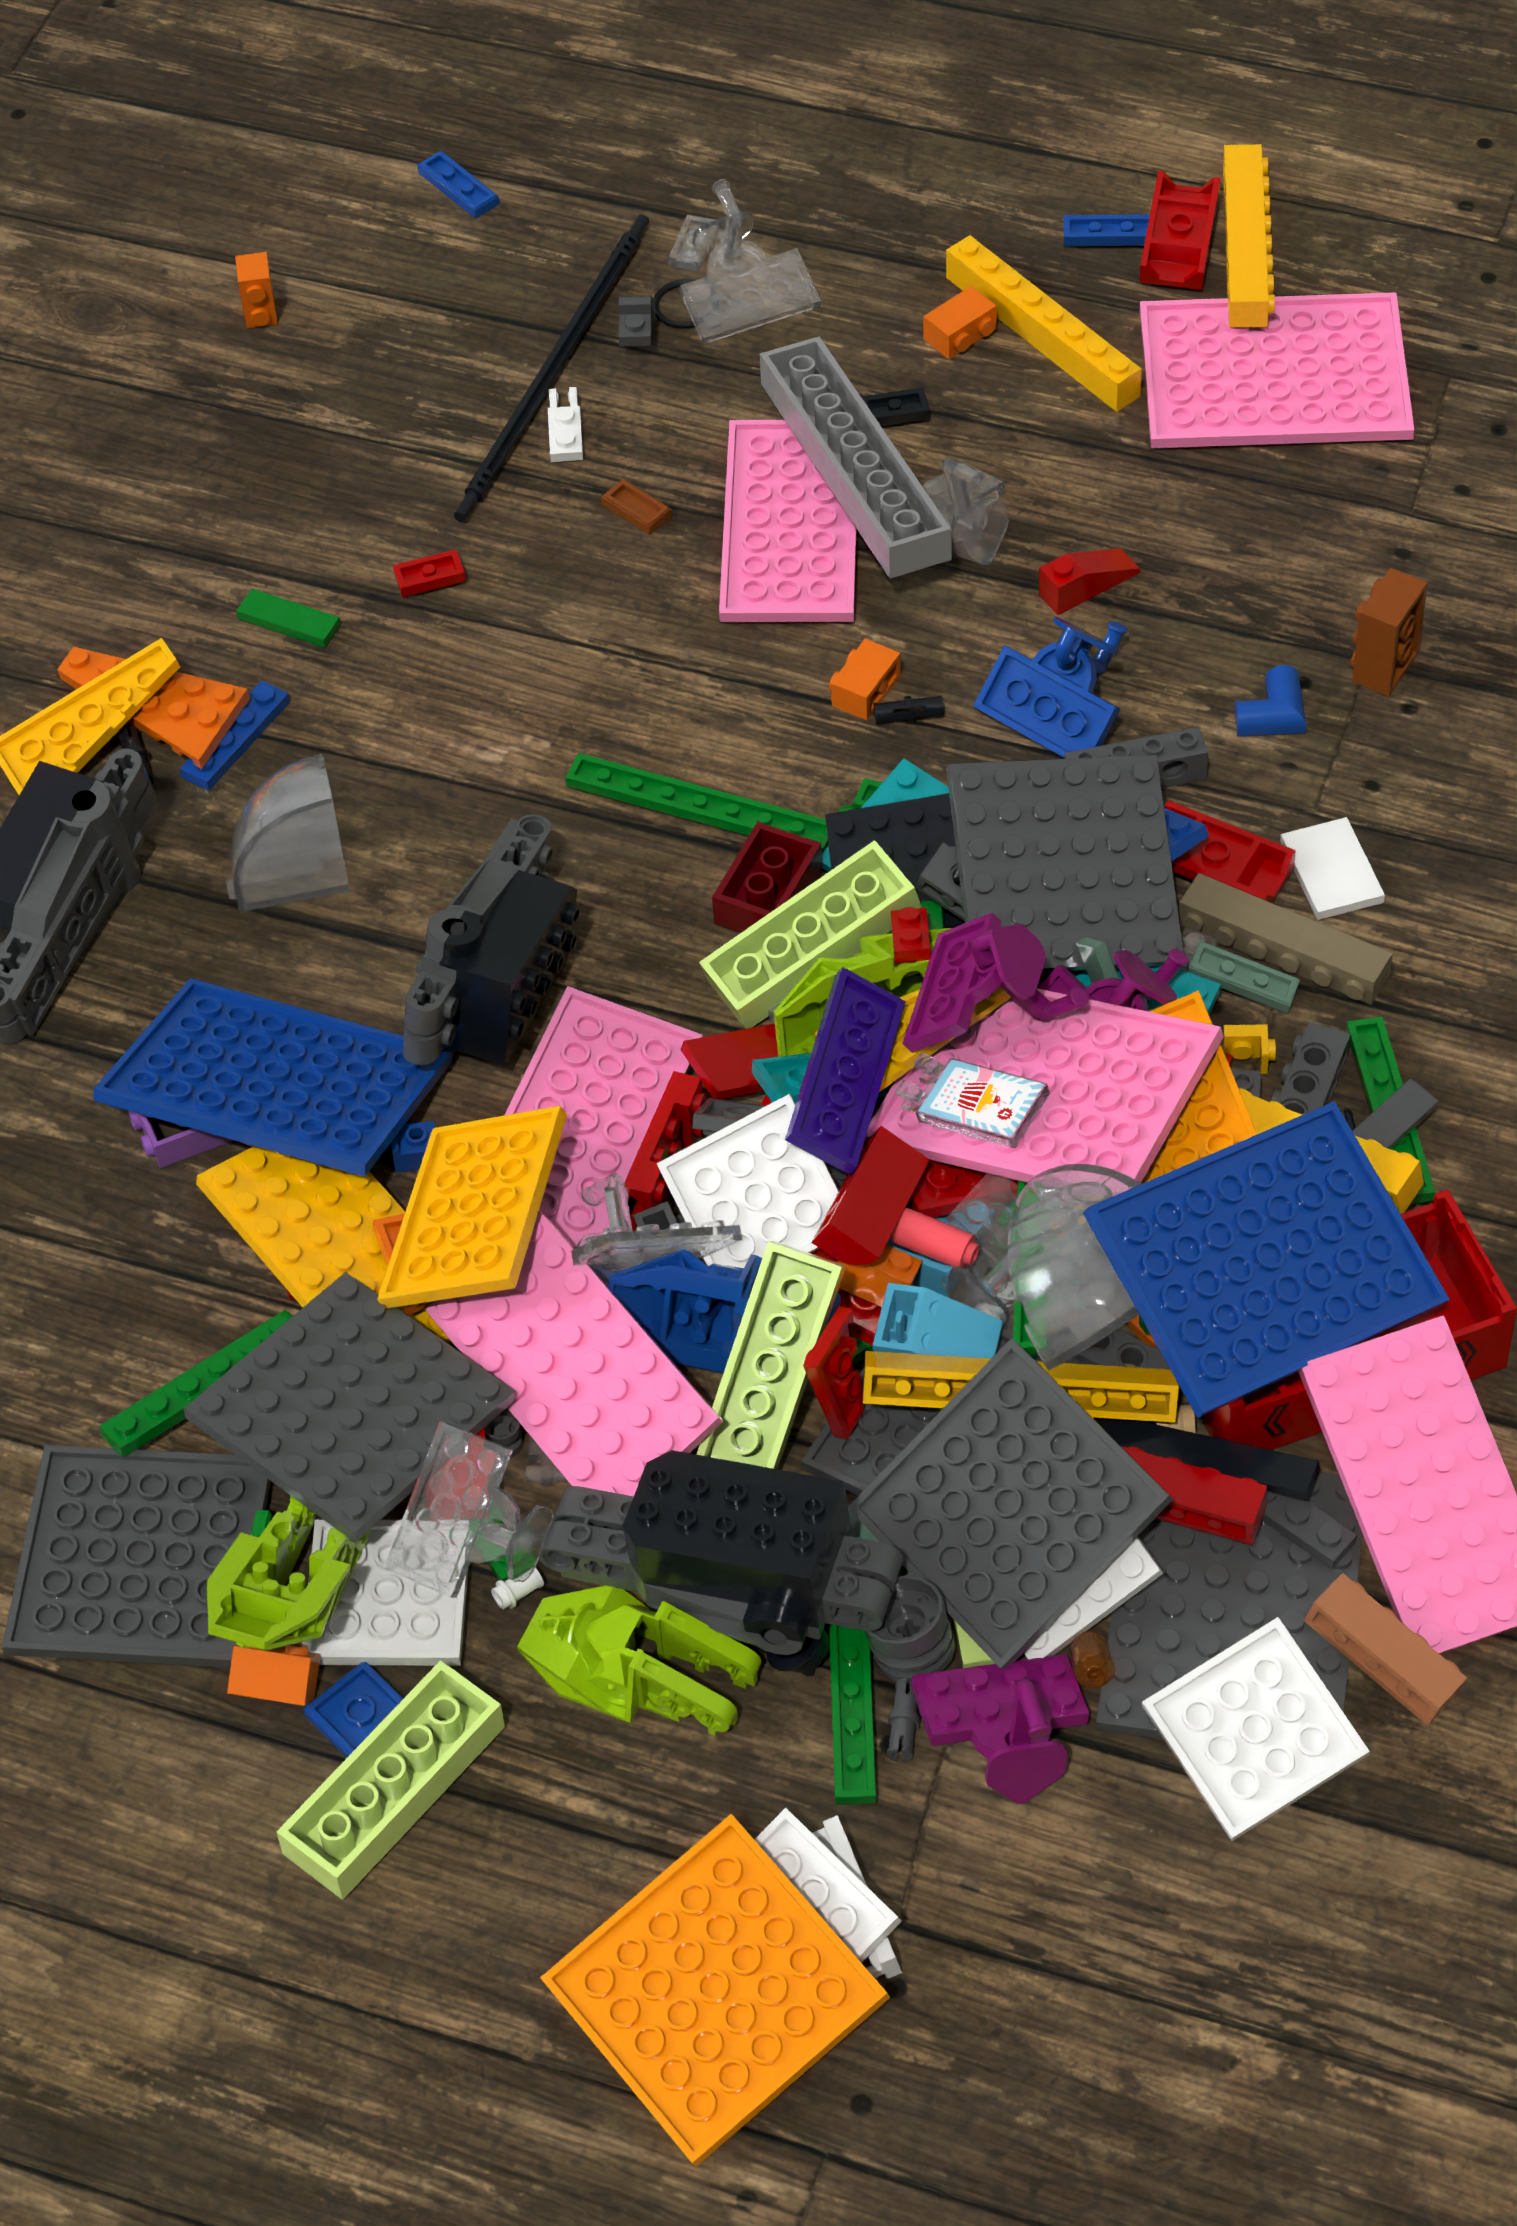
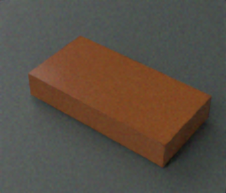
(636, 506)

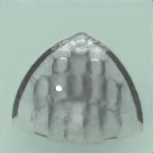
(287, 840)
(1060, 1265)

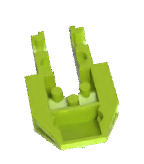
(804, 1006)
(249, 1590)
(587, 1655)

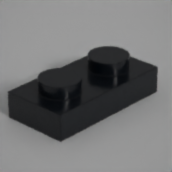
(899, 406)

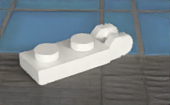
(565, 428)

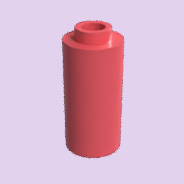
(935, 1239)

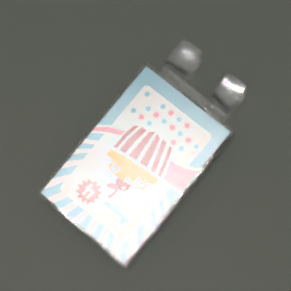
(974, 1100)

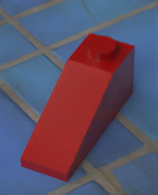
(1082, 576)

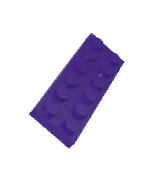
(845, 1071)

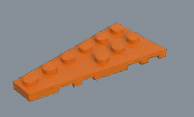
(185, 712)

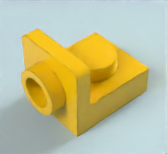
(1249, 1042)

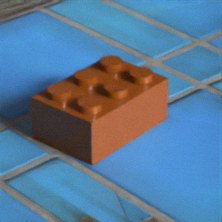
(1388, 631)

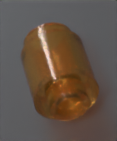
(1091, 1660)

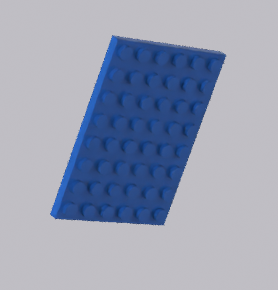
(272, 1077)
(1265, 1258)

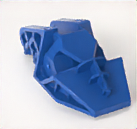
(690, 1305)

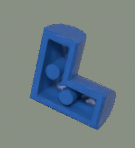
(1278, 713)

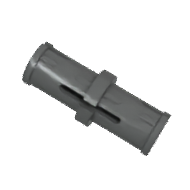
(903, 1722)

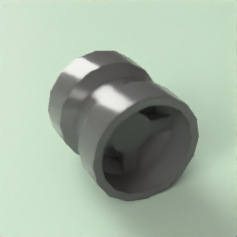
(505, 1431)

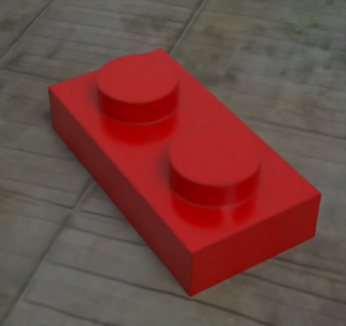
(429, 573)
(910, 935)

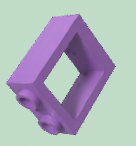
(174, 1147)

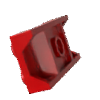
(1179, 233)
(1235, 857)
(666, 1136)

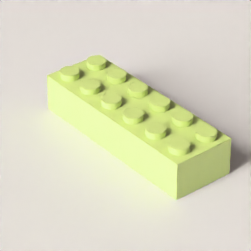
(820, 921)
(767, 1358)
(391, 1779)

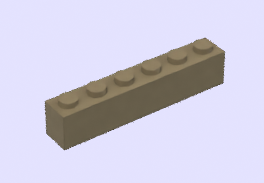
(1285, 939)

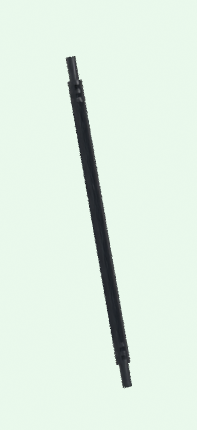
(551, 368)

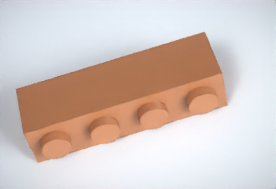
(1385, 1648)

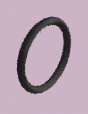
(659, 315)

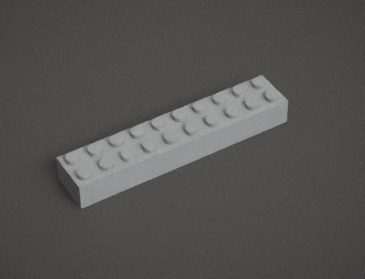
(856, 457)

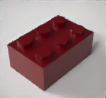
(764, 876)

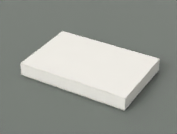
(1333, 868)

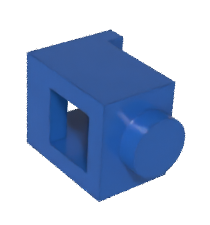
(410, 1145)

